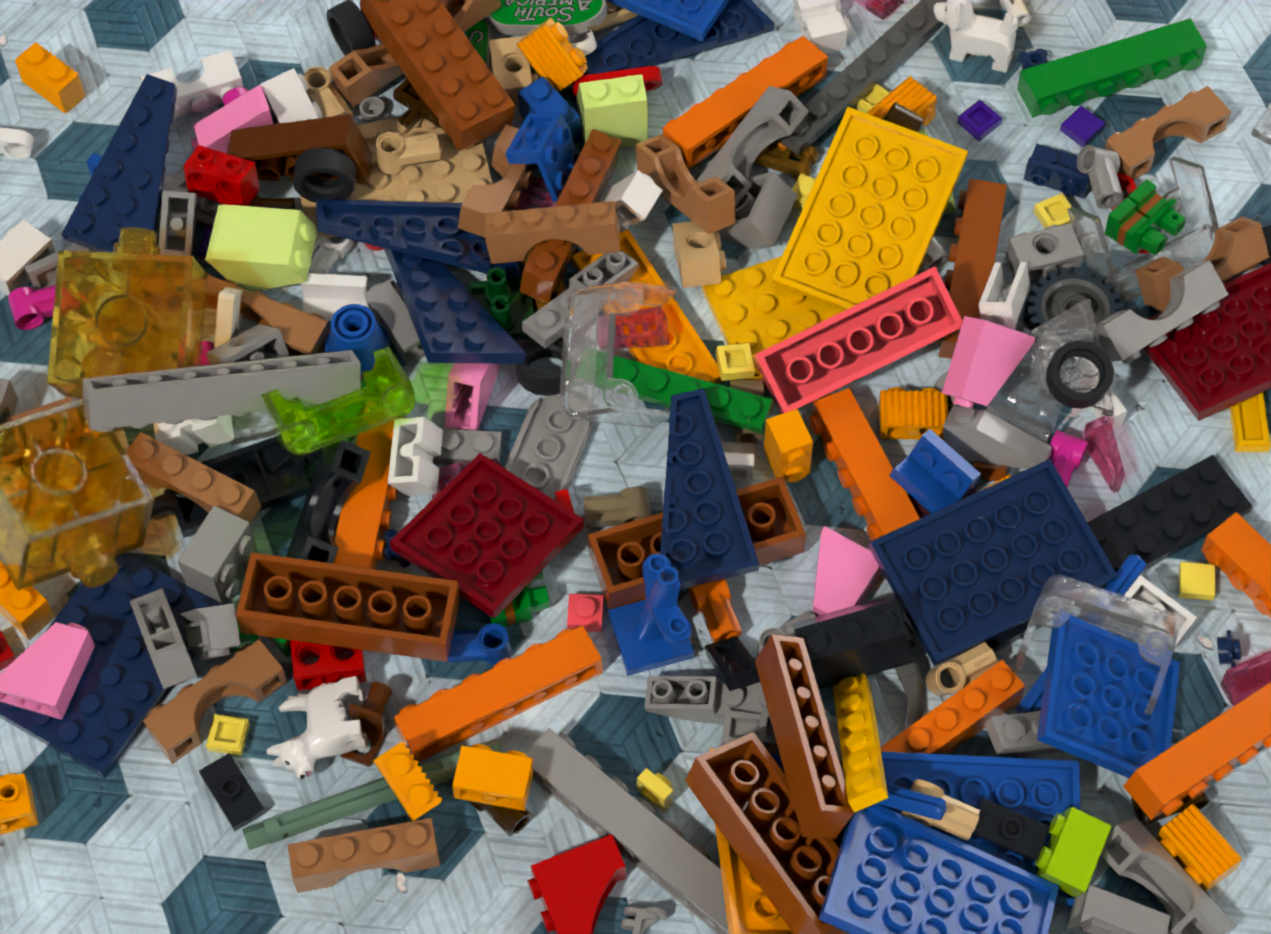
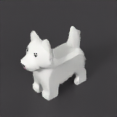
(977, 33)
(327, 729)

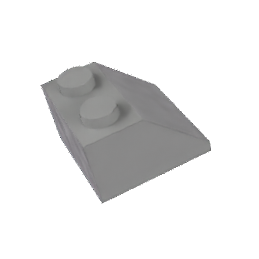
(761, 213)

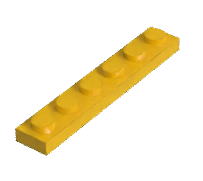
(859, 743)

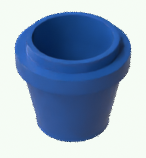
(357, 330)

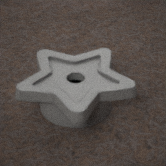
(372, 104)

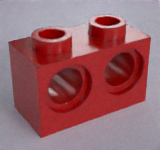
(221, 177)
(327, 667)

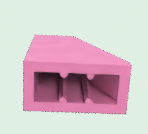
(244, 112)
(983, 361)
(468, 394)
(843, 573)
(48, 671)

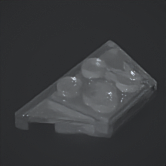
(1075, 372)

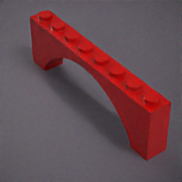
(576, 885)

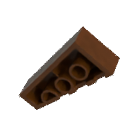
(278, 145)

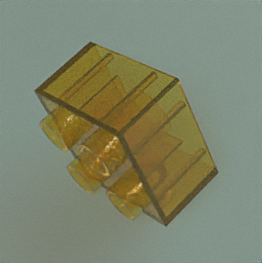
(125, 312)
(67, 499)

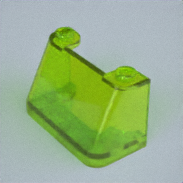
(383, 400)

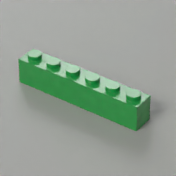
(1111, 68)

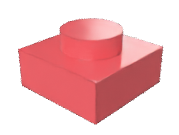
(585, 611)

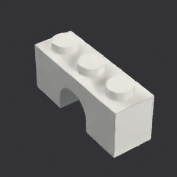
(218, 78)

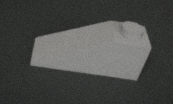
(991, 440)
(163, 639)

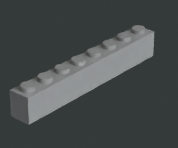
(216, 389)
(638, 833)

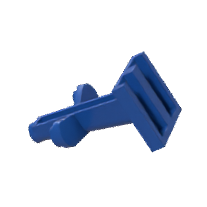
(653, 629)

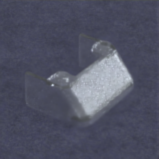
(1188, 247)
(587, 378)
(1150, 625)

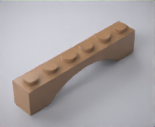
(372, 68)
(301, 331)

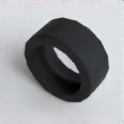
(349, 27)
(324, 161)
(1090, 352)
(540, 382)

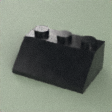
(855, 641)

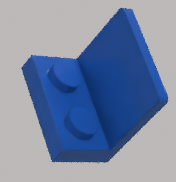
(548, 142)

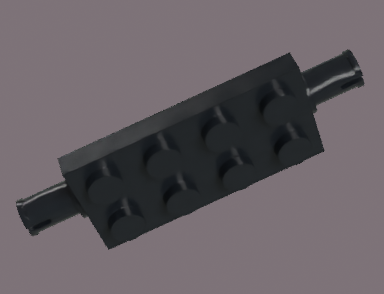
(263, 467)

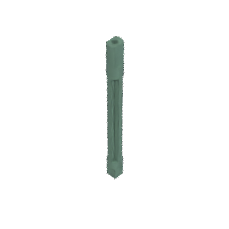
(345, 803)

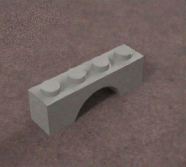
(771, 118)
(1191, 292)
(1139, 856)

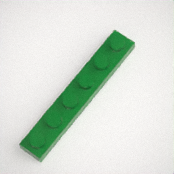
(726, 403)

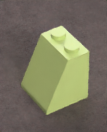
(614, 108)
(261, 246)

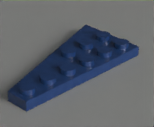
(649, 43)
(130, 174)
(410, 228)
(447, 316)
(701, 509)

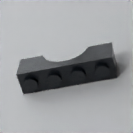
(334, 479)

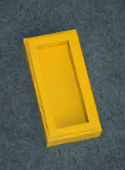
(1250, 425)

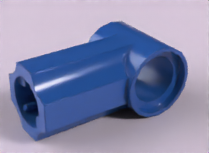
(473, 643)

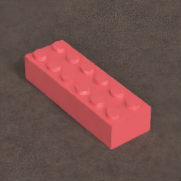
(858, 341)

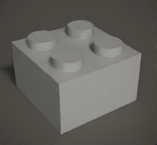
(218, 556)

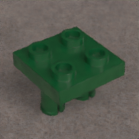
(503, 301)

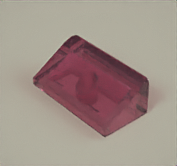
(1247, 678)

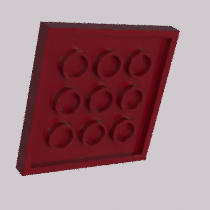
(487, 534)

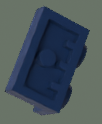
(1056, 171)

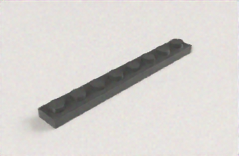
(864, 74)

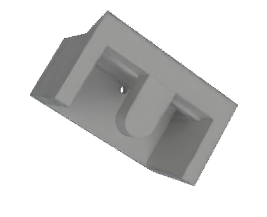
(211, 631)

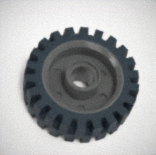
(1063, 291)

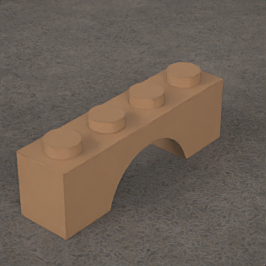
(1196, 116)
(497, 196)
(705, 203)
(588, 225)
(1235, 249)
(168, 468)
(248, 674)
(398, 846)

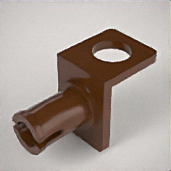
(371, 722)

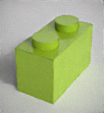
(1072, 850)

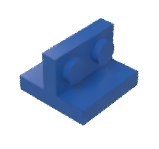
(935, 473)

